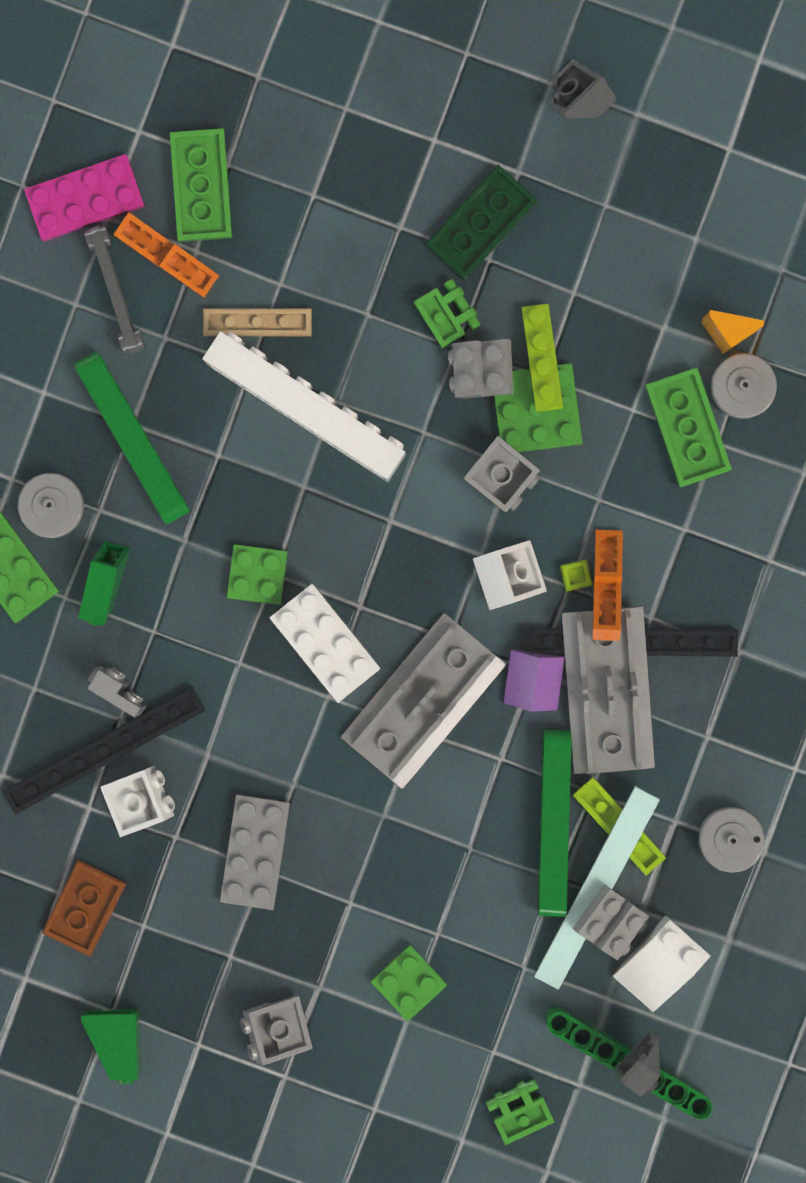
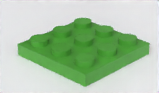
(542, 430)

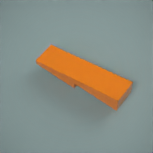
(165, 254)
(607, 585)

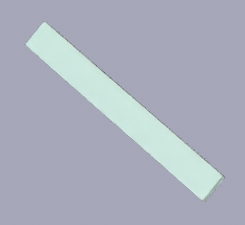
(604, 871)

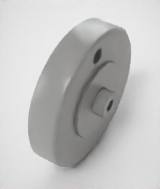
(743, 386)
(50, 505)
(731, 839)

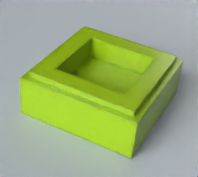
(576, 575)

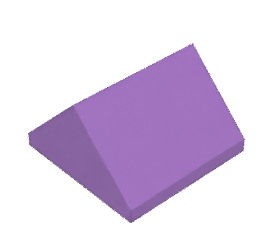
(533, 681)

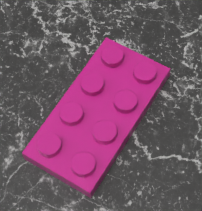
(84, 198)

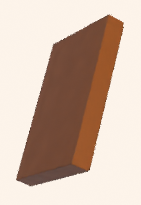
(84, 907)

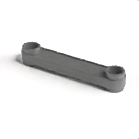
(98, 241)

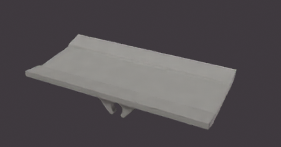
(608, 695)
(423, 700)

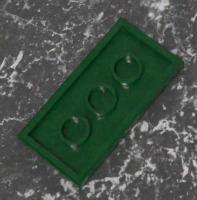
(481, 222)

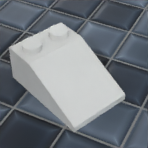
(661, 964)

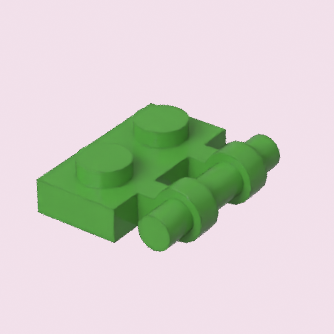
(440, 318)
(523, 1119)

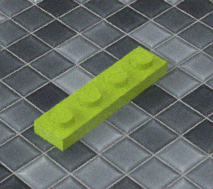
(542, 358)
(606, 812)

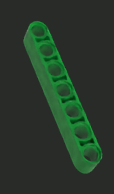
(131, 437)
(554, 823)
(619, 1050)

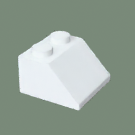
(509, 575)

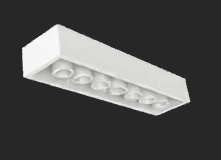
(304, 406)

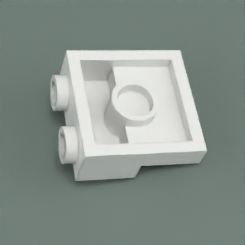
(138, 801)

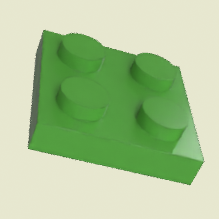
(257, 574)
(409, 982)

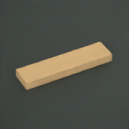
(258, 322)

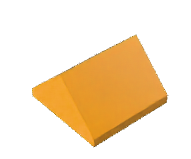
(729, 329)

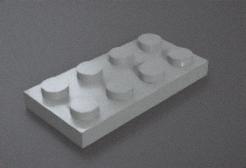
(255, 852)

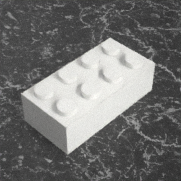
(325, 643)

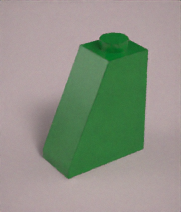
(103, 583)
(116, 1041)

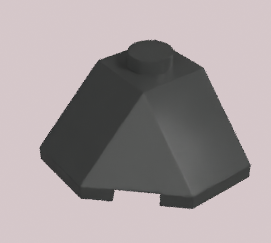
(580, 92)
(641, 1065)

